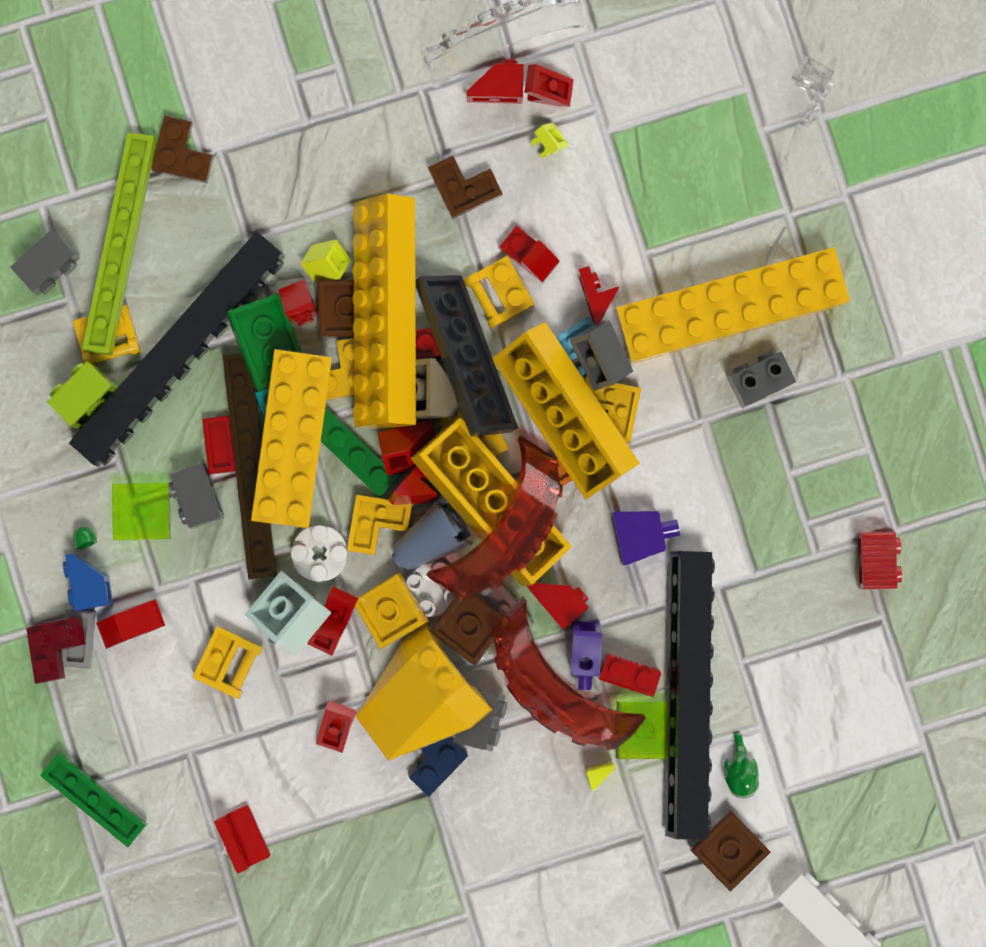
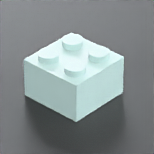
(287, 613)

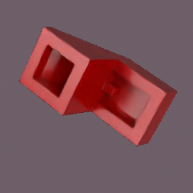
(130, 624)
(330, 632)

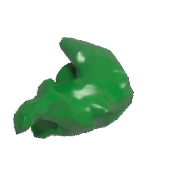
(741, 775)

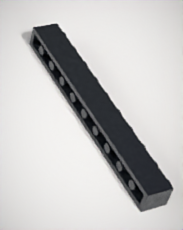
(177, 350)
(689, 695)

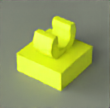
(550, 138)

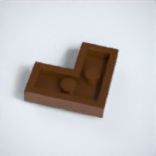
(174, 157)
(461, 194)

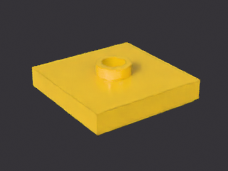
(390, 611)

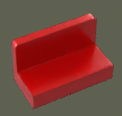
(242, 838)

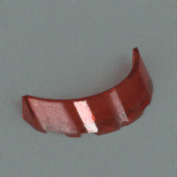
(515, 536)
(547, 695)

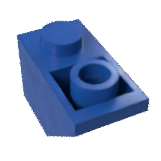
(88, 584)

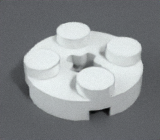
(303, 553)

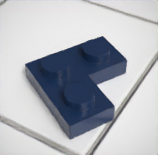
(438, 766)

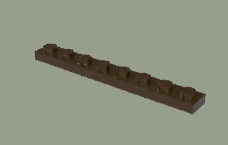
(246, 449)

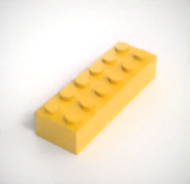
(565, 410)
(291, 438)
(480, 490)

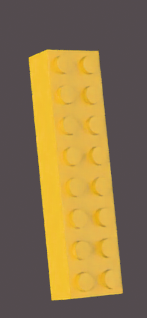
(732, 306)
(384, 312)

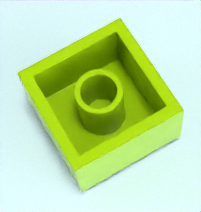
(81, 394)

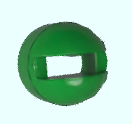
(84, 538)

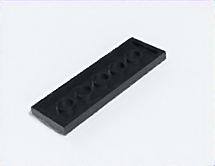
(466, 355)

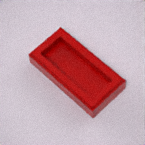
(218, 445)

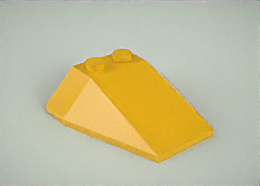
(419, 698)

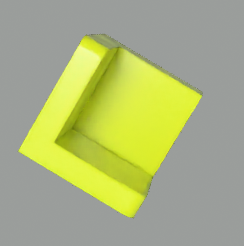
(325, 261)

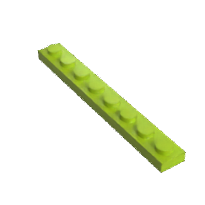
(119, 244)

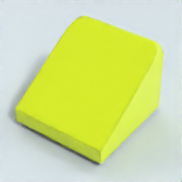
(598, 773)

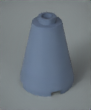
(432, 537)

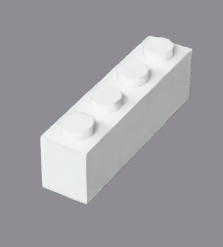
(820, 913)

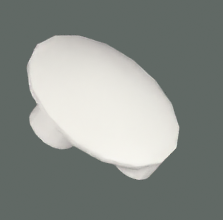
(428, 594)

